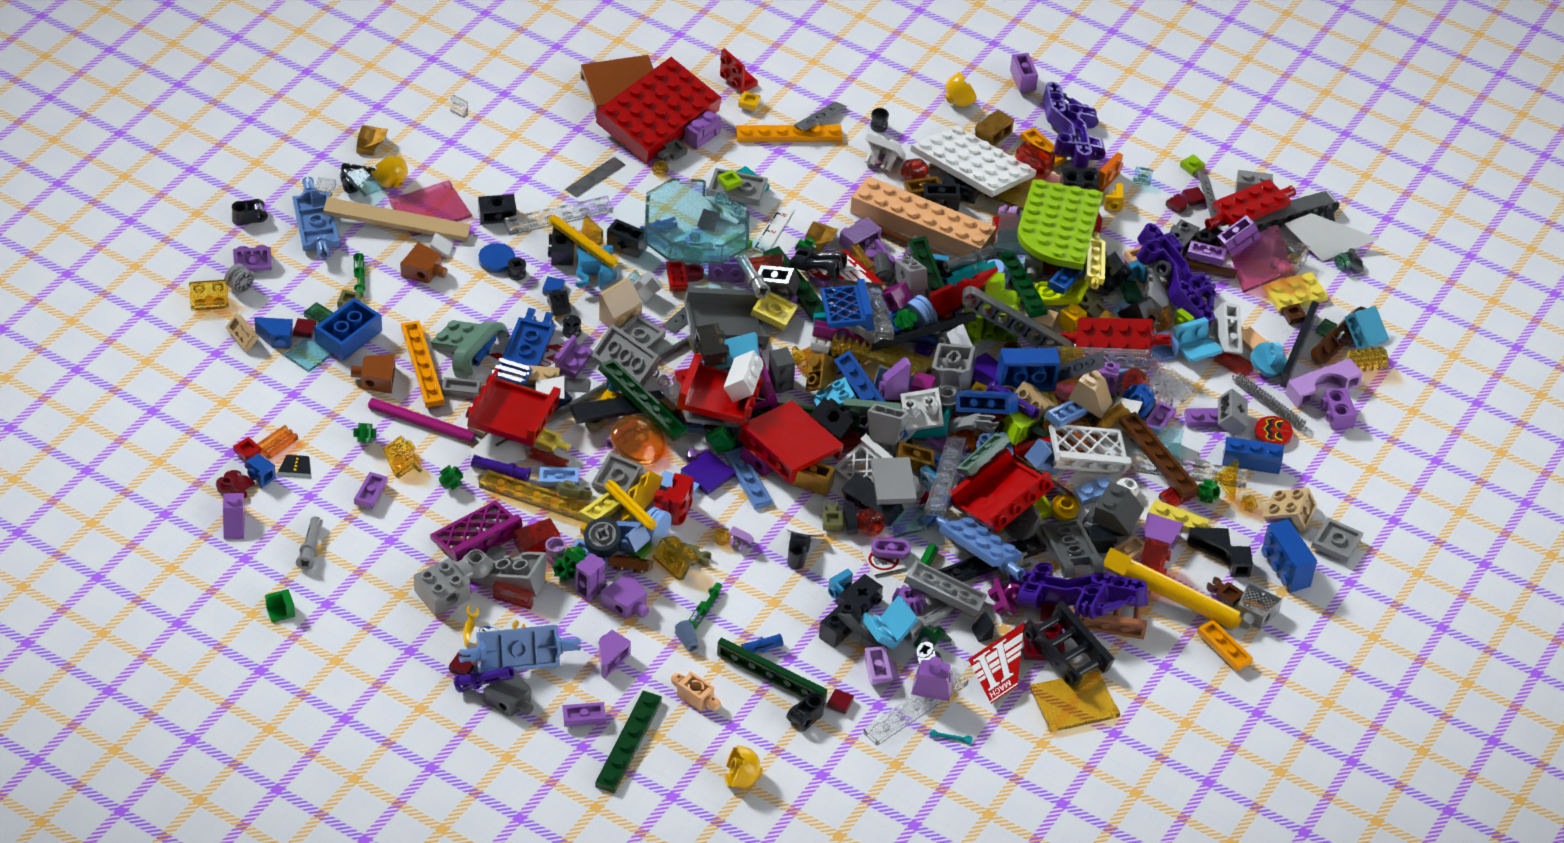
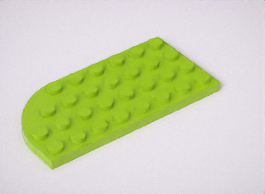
(1059, 223)

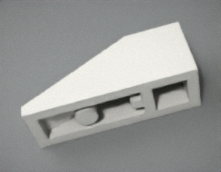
(1228, 327)

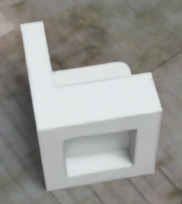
(647, 285)

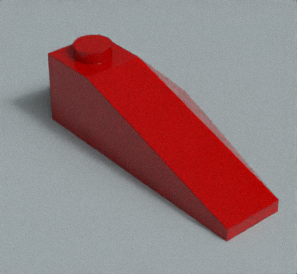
(949, 298)

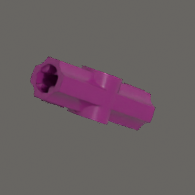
(821, 330)

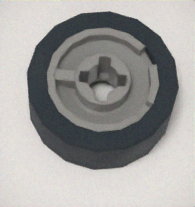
(607, 545)

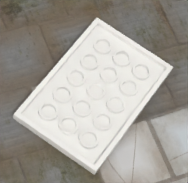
(973, 160)

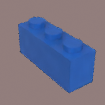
(987, 402)
(1253, 455)

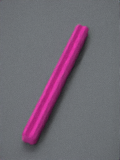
(421, 419)

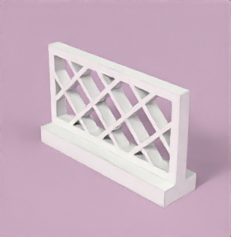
(873, 450)
(1090, 460)

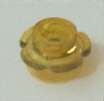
(660, 168)
(1248, 503)
(721, 536)

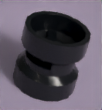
(879, 120)
(347, 185)

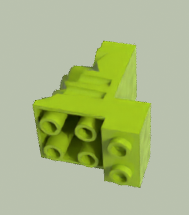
(986, 329)

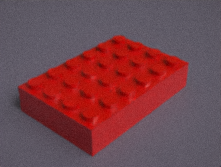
(657, 109)

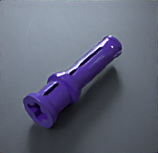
(1030, 410)
(506, 469)
(476, 680)

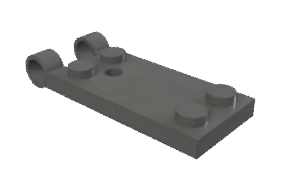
(1071, 546)

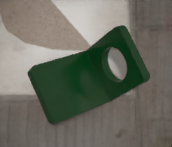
(934, 634)

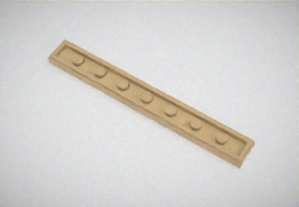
(396, 219)

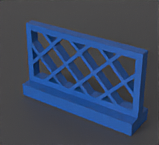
(861, 305)

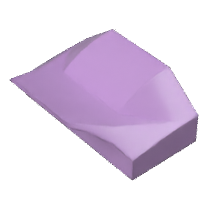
(880, 666)

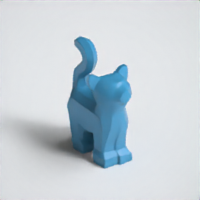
(591, 265)

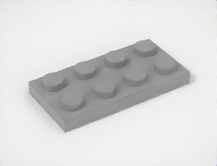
(628, 352)
(945, 588)

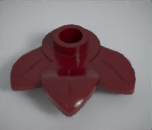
(234, 483)

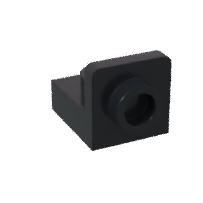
(559, 302)

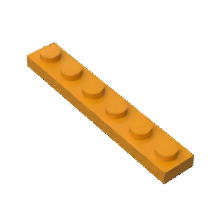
(788, 133)
(422, 364)

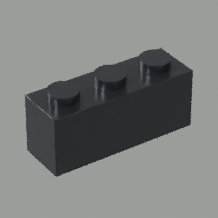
(862, 492)

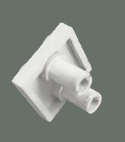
(879, 145)
(923, 409)

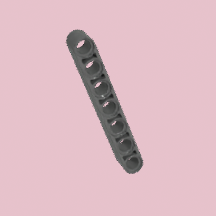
(1298, 208)
(1013, 316)

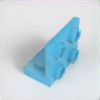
(1366, 327)
(1194, 340)
(739, 346)
(837, 391)
(892, 624)

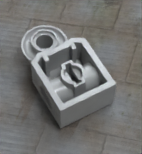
(953, 371)
(448, 582)

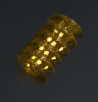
(840, 346)
(1369, 357)

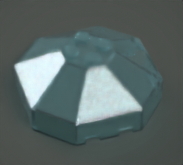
(694, 226)

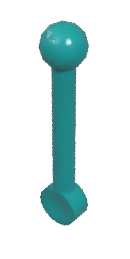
(967, 739)

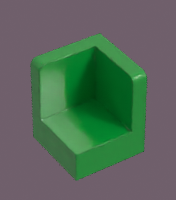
(279, 605)

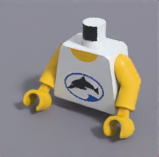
(472, 627)

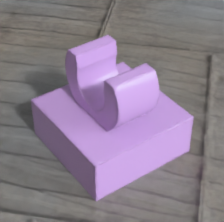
(740, 536)

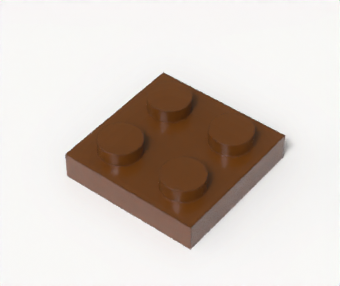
(623, 562)

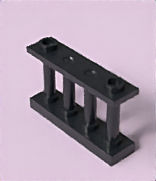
(1082, 636)

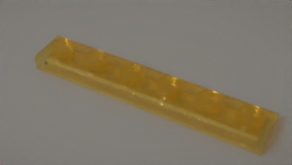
(532, 494)

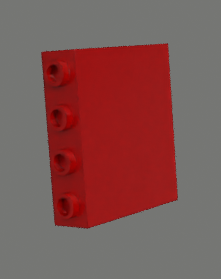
(704, 394)
(512, 410)
(789, 440)
(1000, 491)

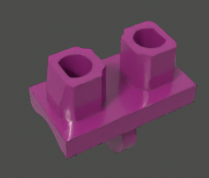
(1007, 594)

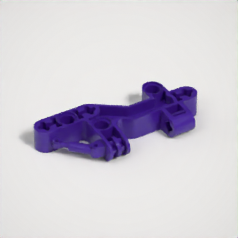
(1072, 121)
(1183, 286)
(1085, 592)

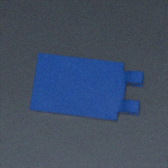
(530, 339)

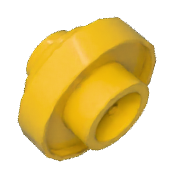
(1065, 507)

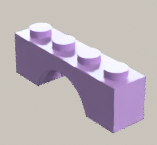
(1339, 375)

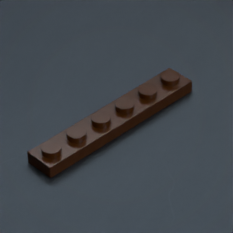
(1159, 455)

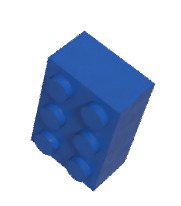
(348, 329)
(1029, 365)
(1289, 555)

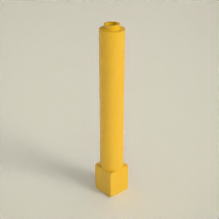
(1125, 566)

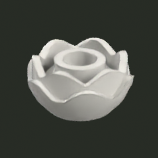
(1131, 484)

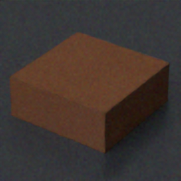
(1293, 314)

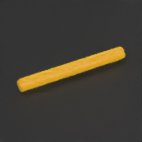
(583, 241)
(646, 520)

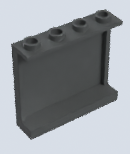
(726, 307)

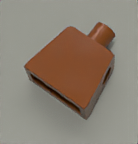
(422, 264)
(376, 372)

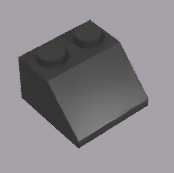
(1118, 509)

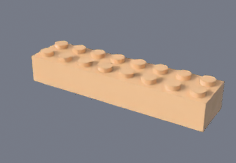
(921, 217)

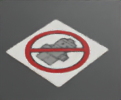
(882, 565)

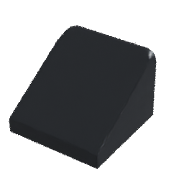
(983, 628)

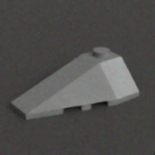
(1155, 289)
(522, 571)

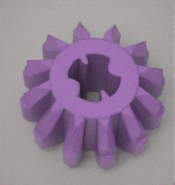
(913, 597)

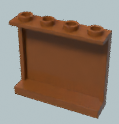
(612, 77)

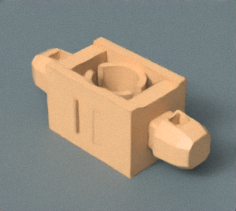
(695, 691)

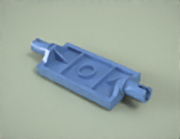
(315, 229)
(982, 544)
(519, 648)

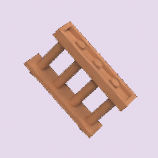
(1118, 625)

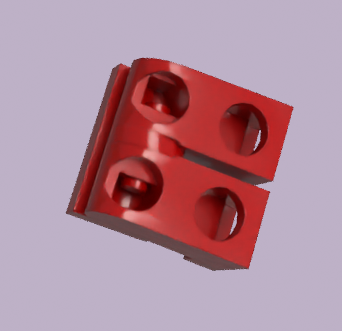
(676, 499)

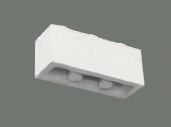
(743, 376)

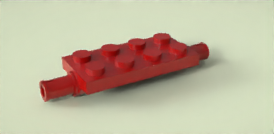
(1252, 201)
(1117, 333)

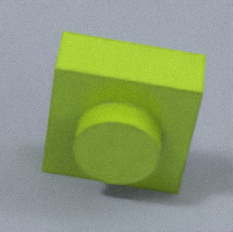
(1192, 164)
(729, 180)
(1182, 317)

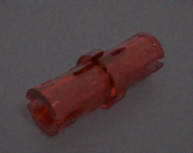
(548, 458)

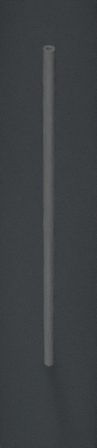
(600, 389)

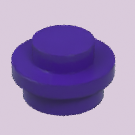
(923, 348)

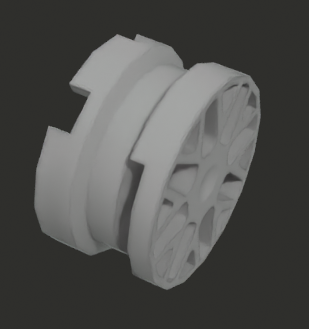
(238, 277)

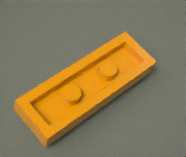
(1036, 138)
(1225, 645)

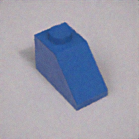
(275, 331)

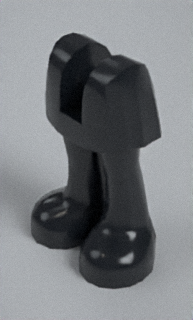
(807, 259)

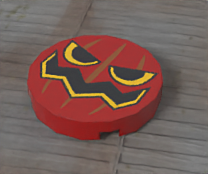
(1273, 430)

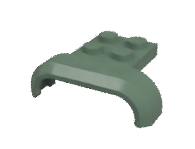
(466, 341)

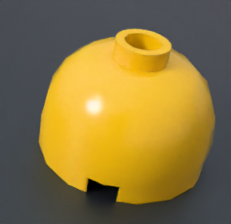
(959, 91)
(391, 172)
(743, 766)

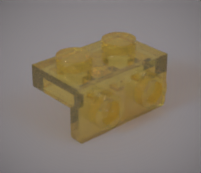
(208, 295)
(402, 456)

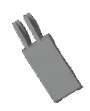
(971, 422)

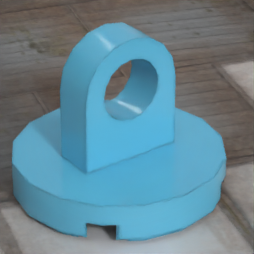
(1268, 358)

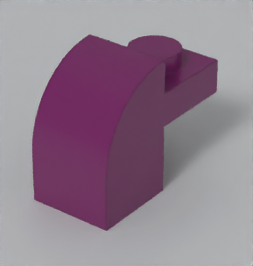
(897, 296)

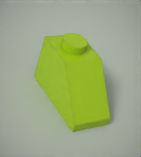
(1017, 426)

